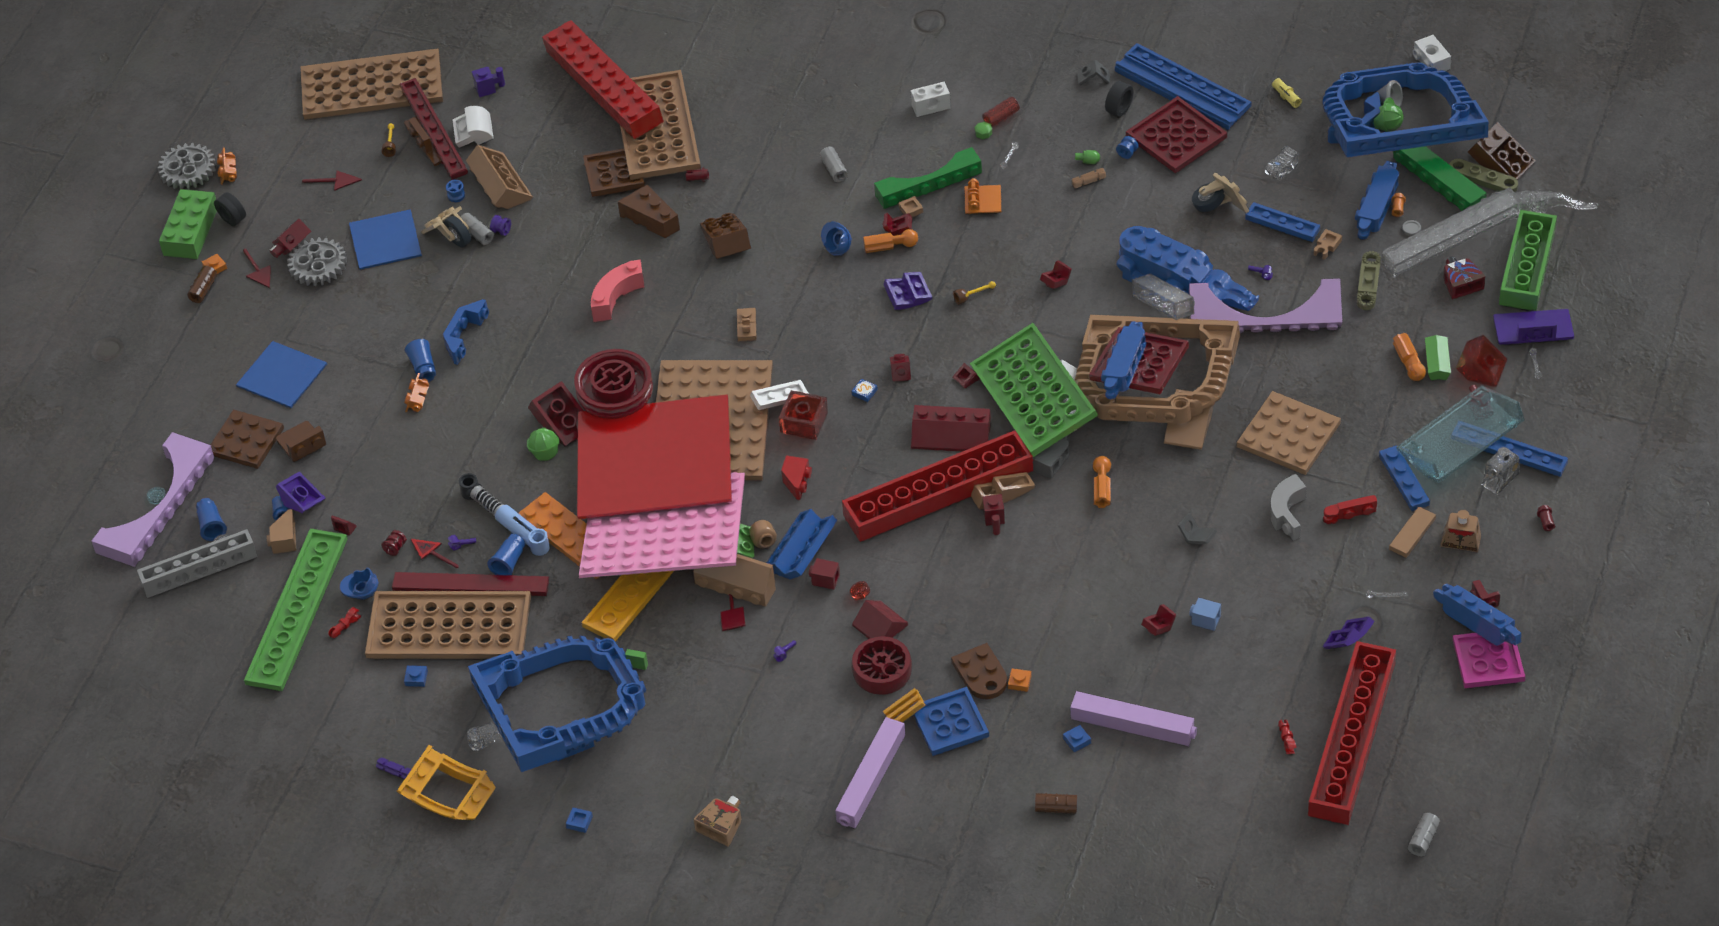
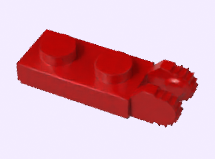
(1349, 509)

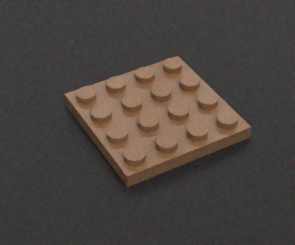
(1288, 432)

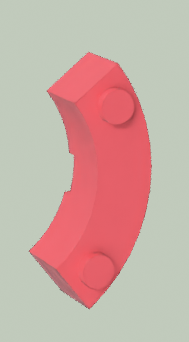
(613, 285)

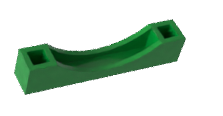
(960, 167)

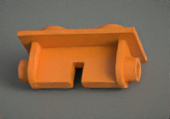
(227, 166)
(413, 399)

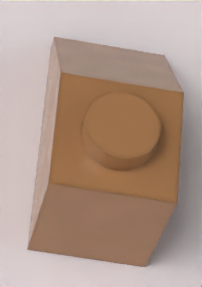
(283, 534)

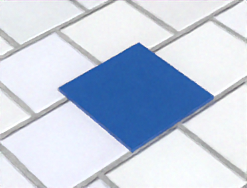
(385, 239)
(281, 374)

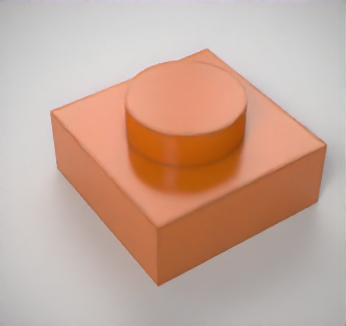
(215, 262)
(1019, 680)

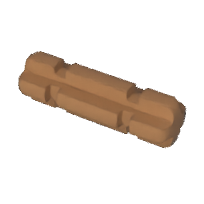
(1088, 178)

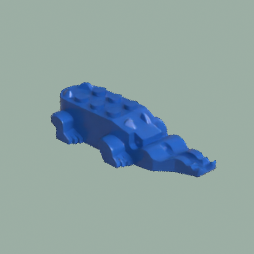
(1150, 252)

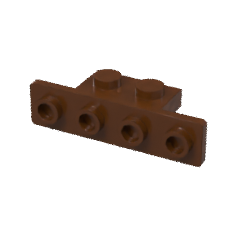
(422, 139)

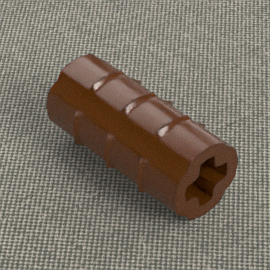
(202, 284)
(1056, 803)

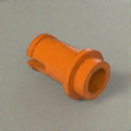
(1398, 201)

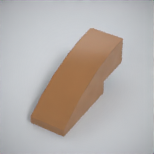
(1008, 485)

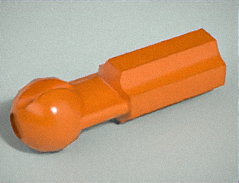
(887, 241)
(1409, 357)
(1102, 487)

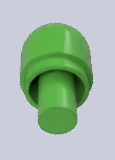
(1088, 157)

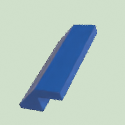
(800, 544)

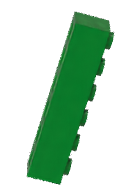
(1440, 176)

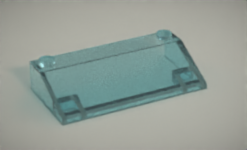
(1461, 433)

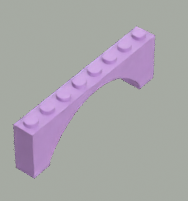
(1318, 312)
(130, 541)

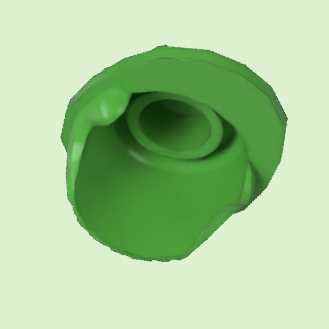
(1389, 117)
(543, 444)

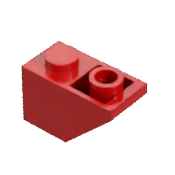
(795, 474)

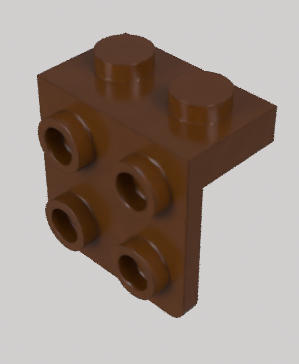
(301, 440)

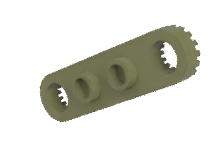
(1485, 176)
(1368, 280)

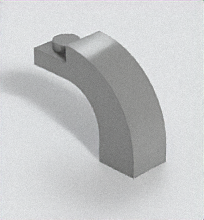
(1284, 496)

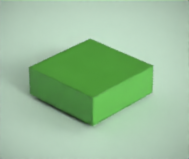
(637, 658)

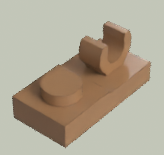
(746, 324)

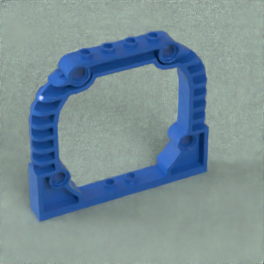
(1357, 139)
(549, 743)

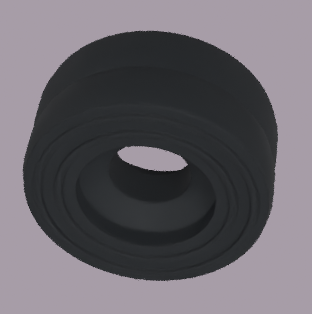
(230, 209)

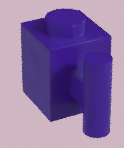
(485, 81)

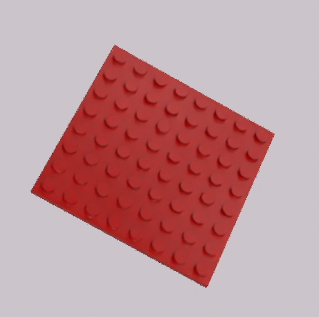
(655, 458)

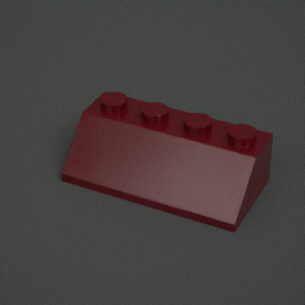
(949, 427)

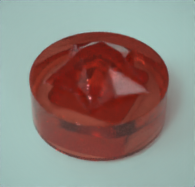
(859, 590)

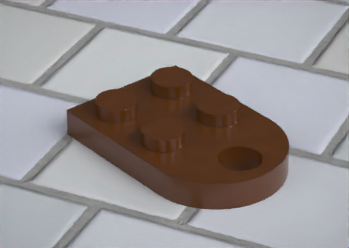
(979, 670)

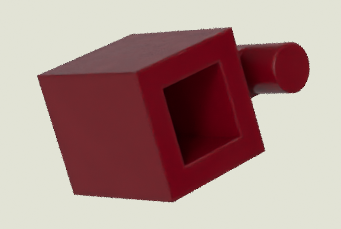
(994, 512)

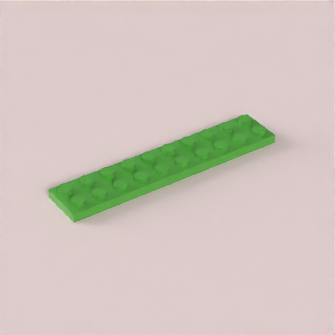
(295, 610)

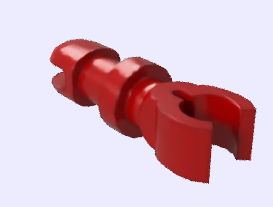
(351, 616)
(1287, 737)

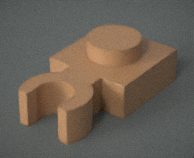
(1327, 242)

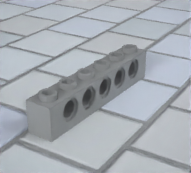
(197, 563)

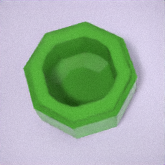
(983, 130)

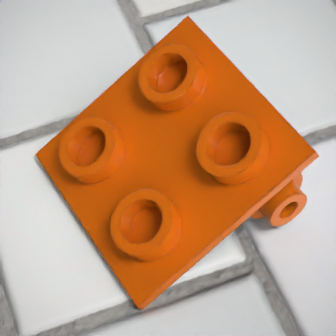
(982, 198)

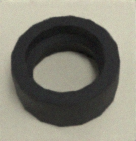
(1119, 98)

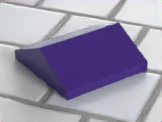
(299, 493)

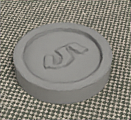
(1411, 227)

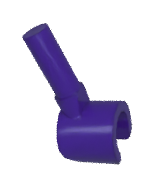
(1266, 271)
(455, 543)
(780, 654)

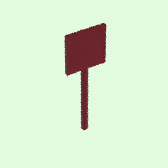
(732, 618)

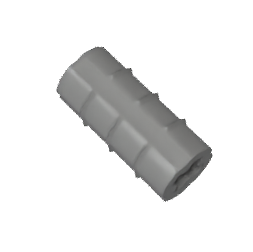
(833, 164)
(477, 229)
(1423, 834)

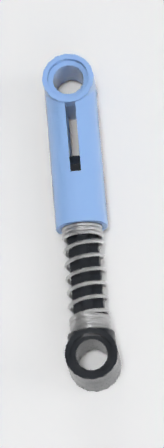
(505, 515)

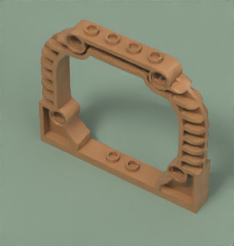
(1220, 343)

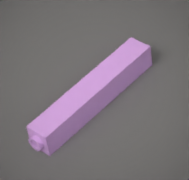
(1133, 718)
(870, 772)

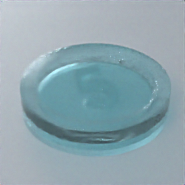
(156, 495)

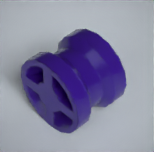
(500, 225)

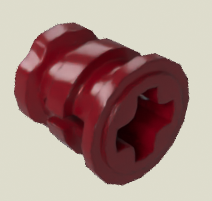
(394, 550)

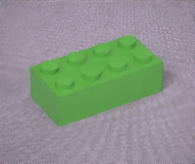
(188, 224)

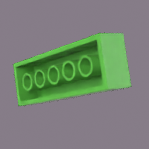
(1528, 260)

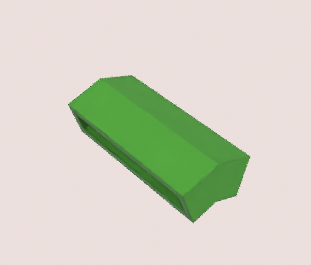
(1437, 357)

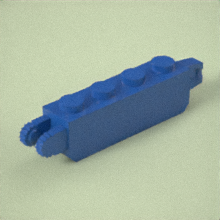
(1377, 199)
(1124, 359)
(1477, 615)

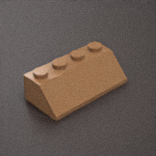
(498, 177)
(746, 581)

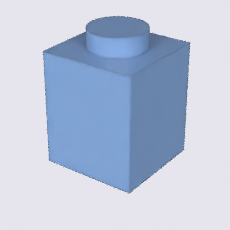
(1205, 614)

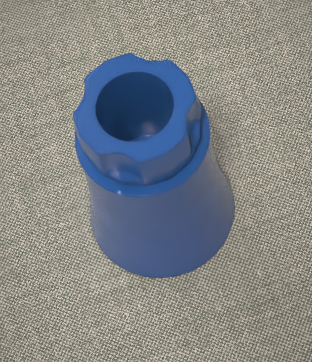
(421, 359)
(210, 520)
(507, 555)

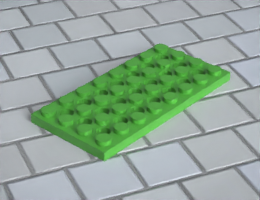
(1029, 399)

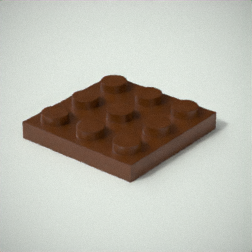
(609, 173)
(246, 438)

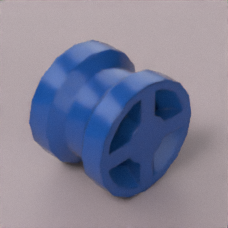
(1127, 147)
(455, 191)

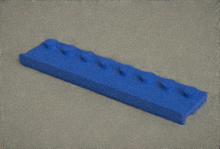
(1175, 80)

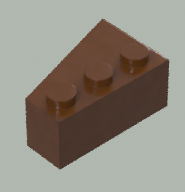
(650, 211)

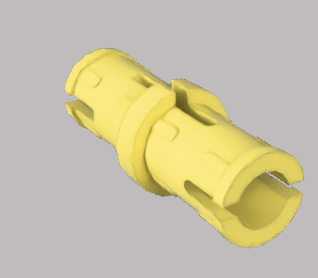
(1280, 86)

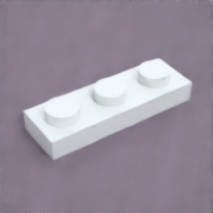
(775, 395)

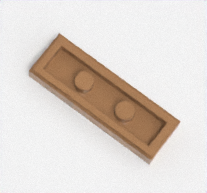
(1412, 532)

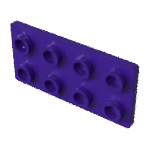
(1533, 326)

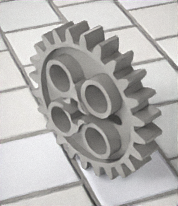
(186, 166)
(317, 261)

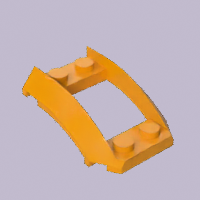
(424, 771)

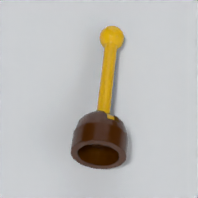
(389, 147)
(961, 295)

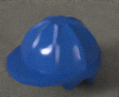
(836, 238)
(359, 584)

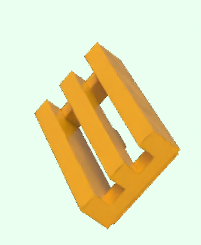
(903, 705)

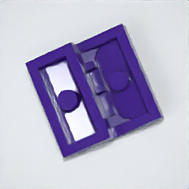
(907, 291)
(1349, 634)

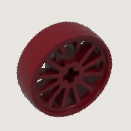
(881, 665)

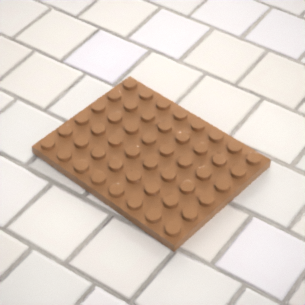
(720, 377)

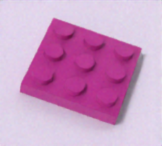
(1485, 663)

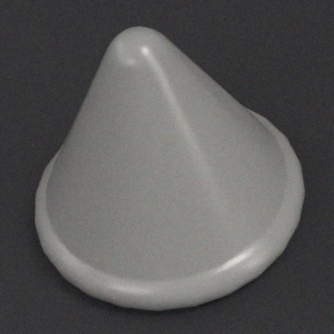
(1393, 90)

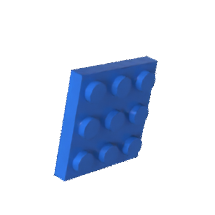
(950, 721)

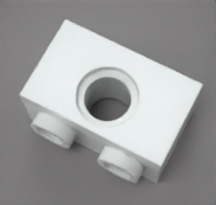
(1432, 53)
(930, 99)

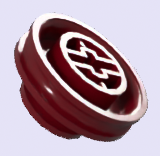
(609, 385)

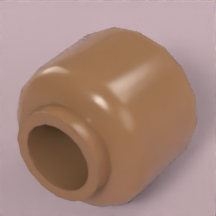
(762, 534)

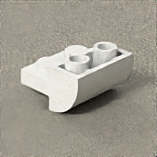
(473, 126)

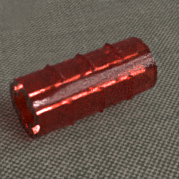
(1001, 111)

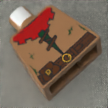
(1462, 532)
(719, 820)

